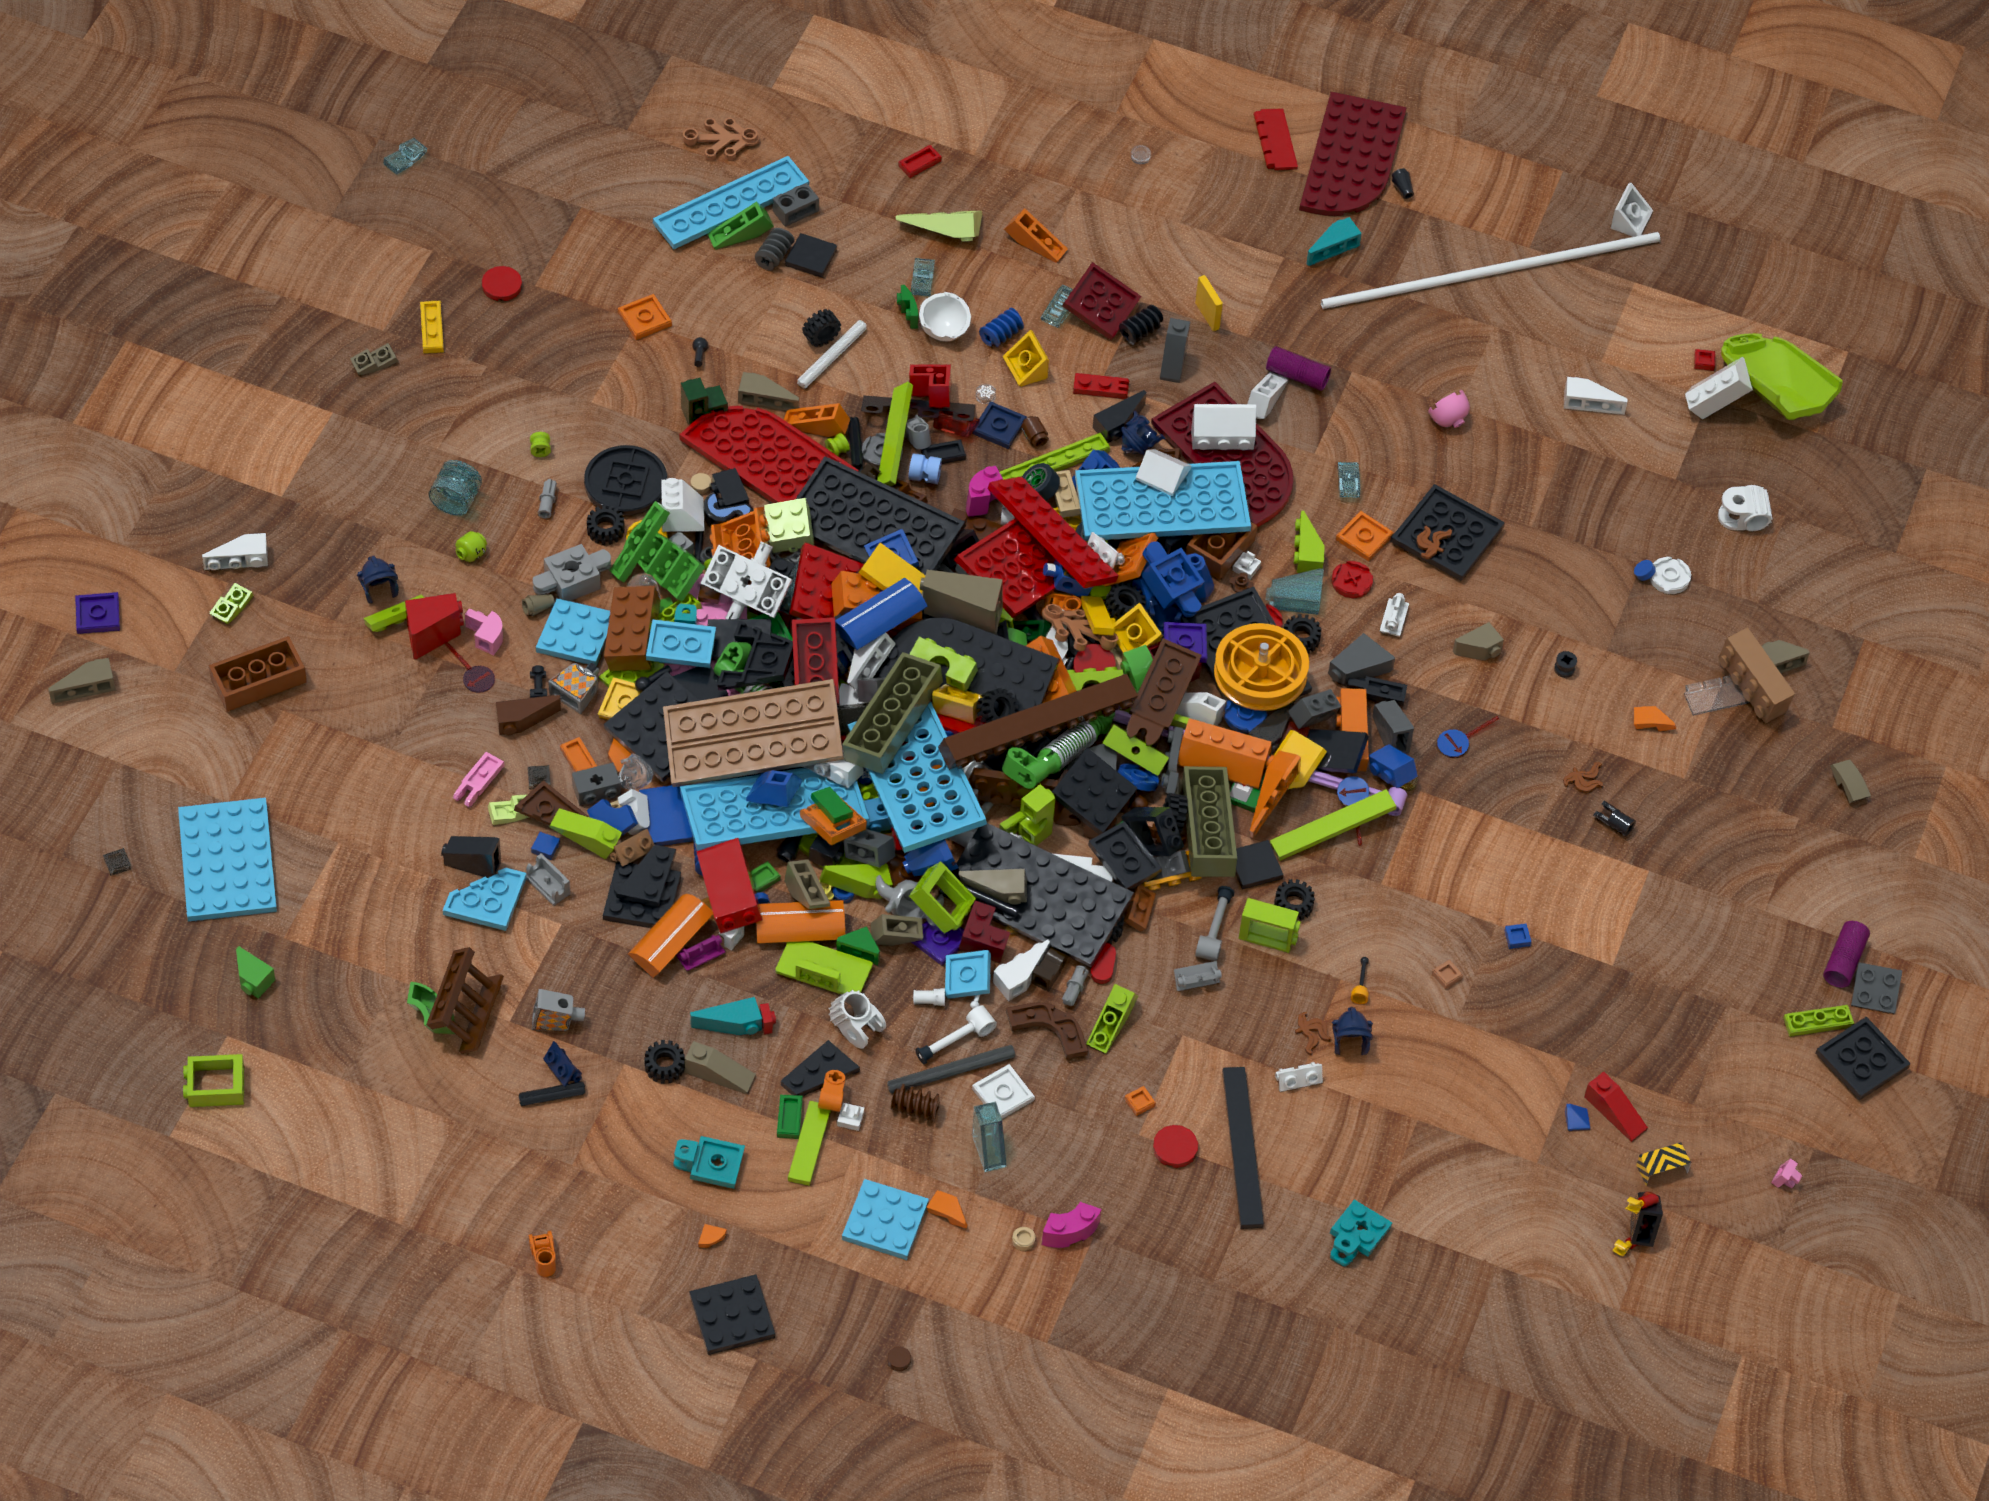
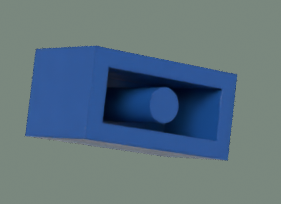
(1392, 766)

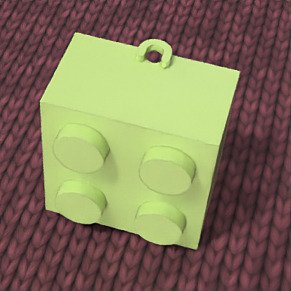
(789, 525)

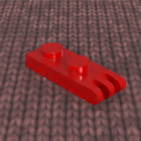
(1101, 386)

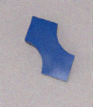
(619, 818)

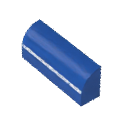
(880, 613)

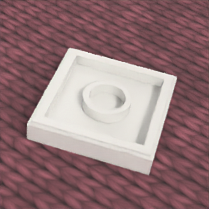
(1004, 1088)

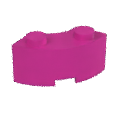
(978, 494)
(1071, 1227)

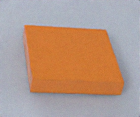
(644, 316)
(1364, 536)

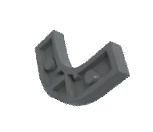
(1170, 778)

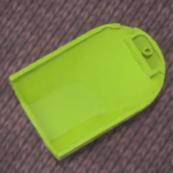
(1783, 374)

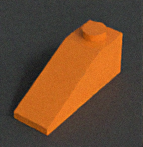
(1033, 235)
(819, 420)

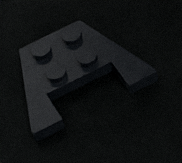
(767, 660)

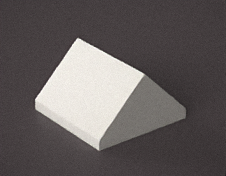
(1631, 213)
(1162, 471)

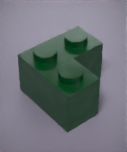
(700, 401)

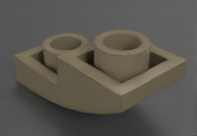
(370, 362)
(1851, 779)

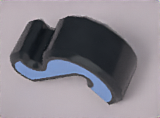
(717, 515)

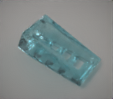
(1061, 295)

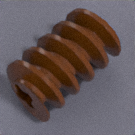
(917, 1102)

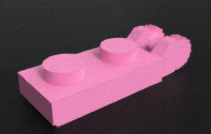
(479, 778)

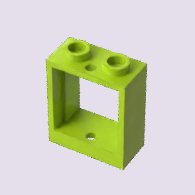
(952, 887)
(1265, 934)
(217, 1097)

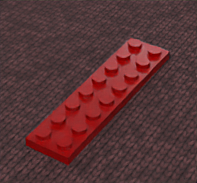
(1053, 532)

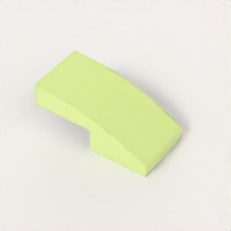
(504, 812)

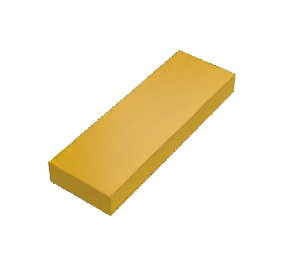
(431, 327)
(1097, 615)

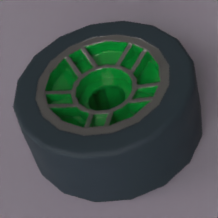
(1043, 480)

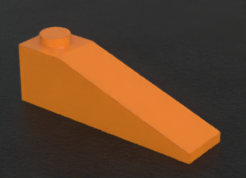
(1279, 776)

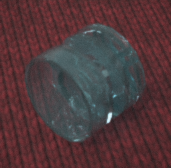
(455, 487)

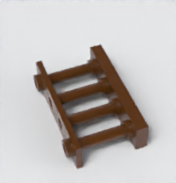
(448, 995)

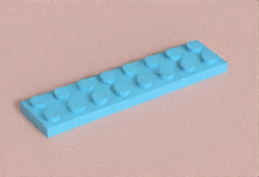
(715, 207)

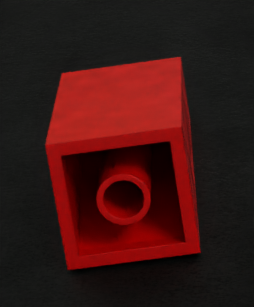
(729, 885)

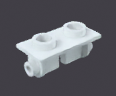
(1105, 551)
(1394, 615)
(1301, 1077)

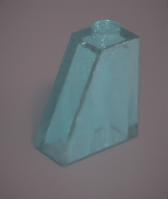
(1297, 592)
(989, 1136)

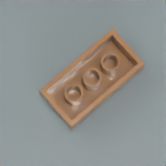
(1756, 675)

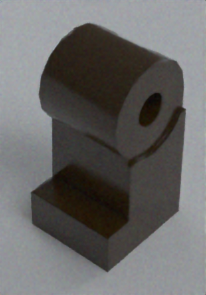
(1049, 969)

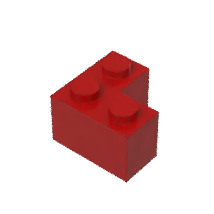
(932, 381)

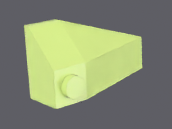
(956, 224)

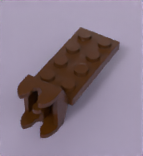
(1161, 692)
(1000, 789)

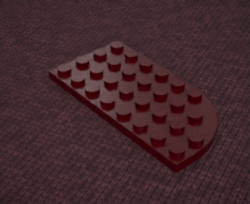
(1352, 155)

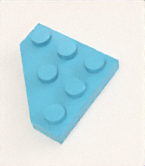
(488, 899)

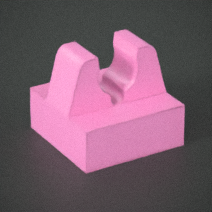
(1787, 1174)

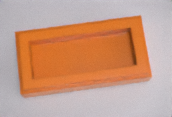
(577, 755)

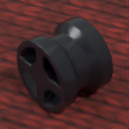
(1561, 668)

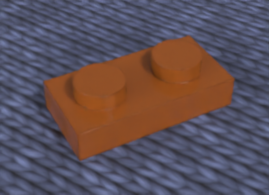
(1140, 908)

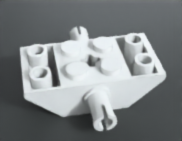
(730, 575)

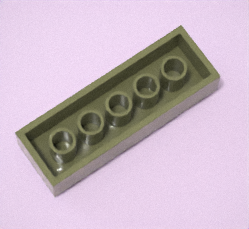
(892, 713)
(1209, 822)

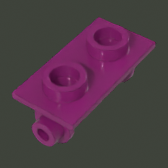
(701, 952)

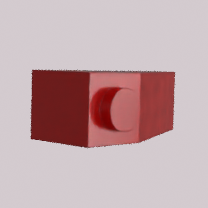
(1615, 1106)

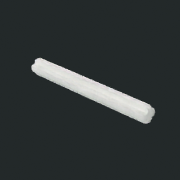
(831, 354)

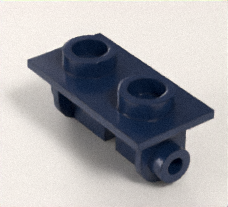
(561, 1065)

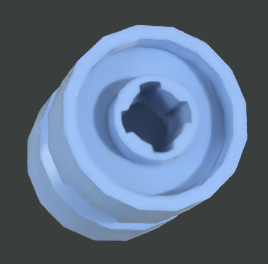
(925, 468)

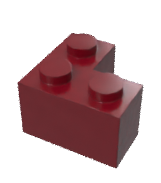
(981, 936)

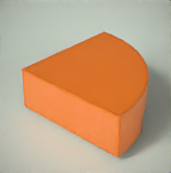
(711, 1235)

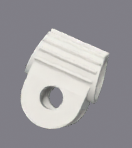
(1748, 502)
(863, 1014)

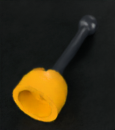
(1360, 993)

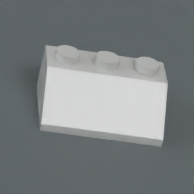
(1719, 389)
(1223, 426)
(684, 505)

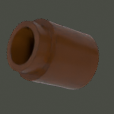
(1035, 431)

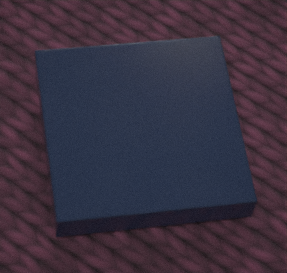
(999, 425)

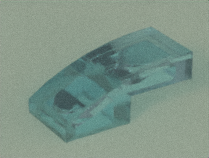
(408, 154)
(922, 277)
(1348, 479)

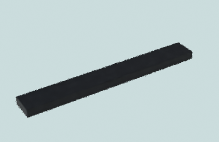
(1242, 1147)

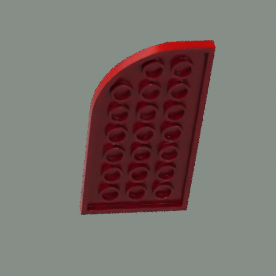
(1264, 469)

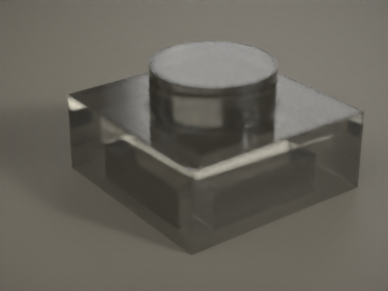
(537, 774)

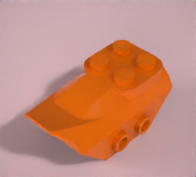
(742, 534)

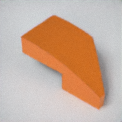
(1652, 717)
(617, 753)
(948, 1207)

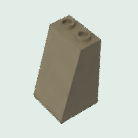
(964, 598)

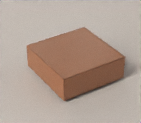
(1447, 974)

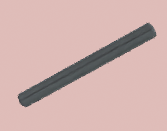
(952, 1068)

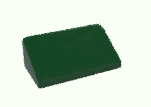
(1033, 628)

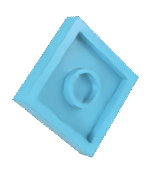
(967, 974)

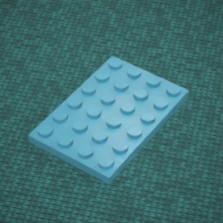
(227, 859)

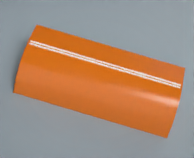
(797, 923)
(670, 934)

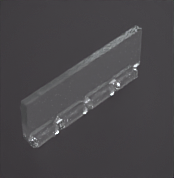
(1713, 695)

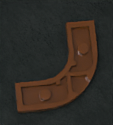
(1050, 1017)

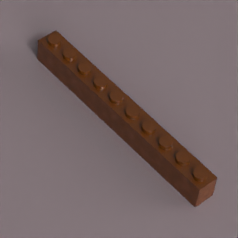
(1037, 722)

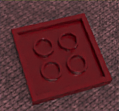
(1101, 301)

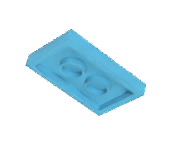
(681, 643)

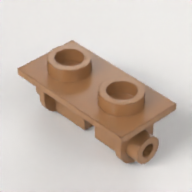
(632, 848)

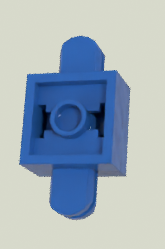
(1180, 573)

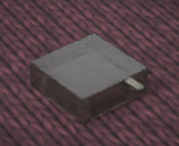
(117, 862)

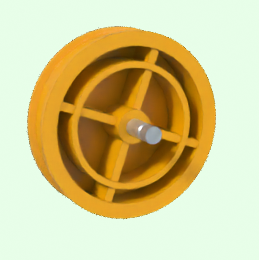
(1261, 666)

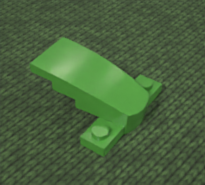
(658, 556)

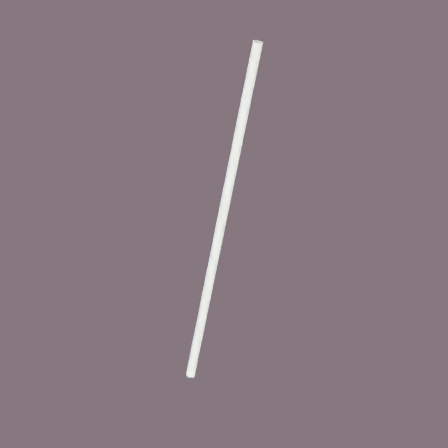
(1490, 270)

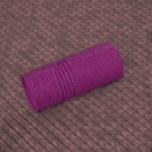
(1293, 366)
(1846, 954)

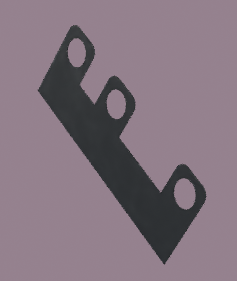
(921, 405)

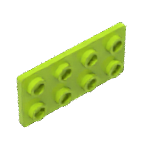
(823, 967)

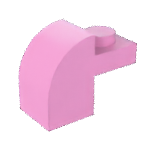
(488, 630)

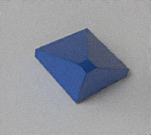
(1576, 1118)

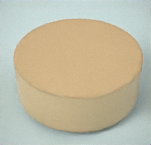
(700, 483)
(1023, 1238)

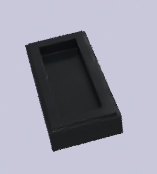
(948, 451)

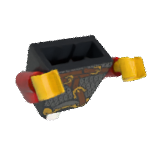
(1644, 1222)

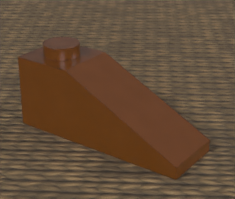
(521, 714)

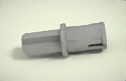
(547, 499)
(1075, 985)

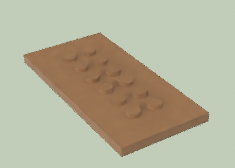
(753, 733)

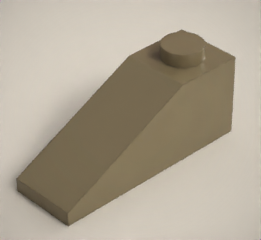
(763, 392)
(88, 680)
(1004, 884)
(805, 885)
(717, 1068)

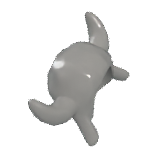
(899, 901)

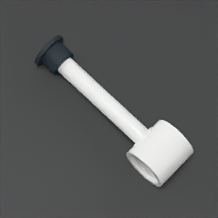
(978, 1021)

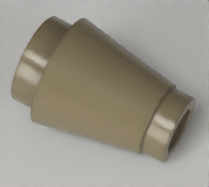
(537, 603)

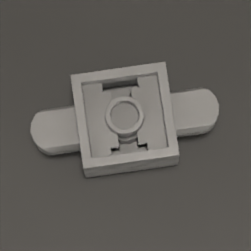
(573, 583)

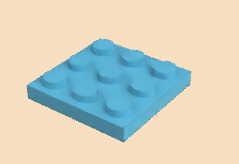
(574, 632)
(885, 1219)

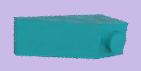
(1338, 238)
(732, 1018)

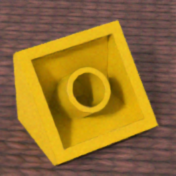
(1027, 360)
(1136, 629)
(956, 703)

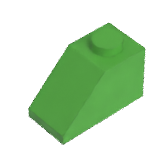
(253, 973)

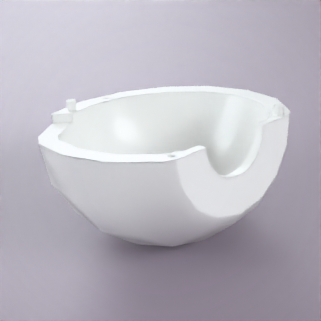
(944, 316)

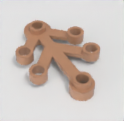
(744, 137)
(1055, 615)

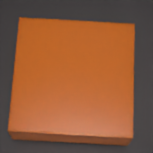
(1140, 1101)

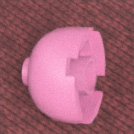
(1451, 410)

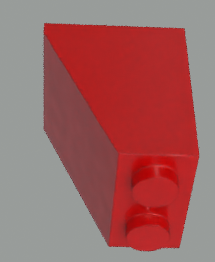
(433, 622)

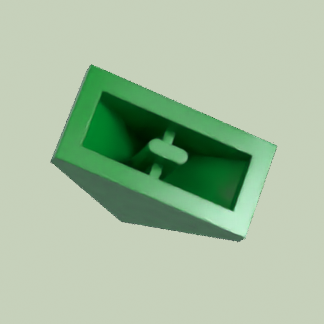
(859, 944)

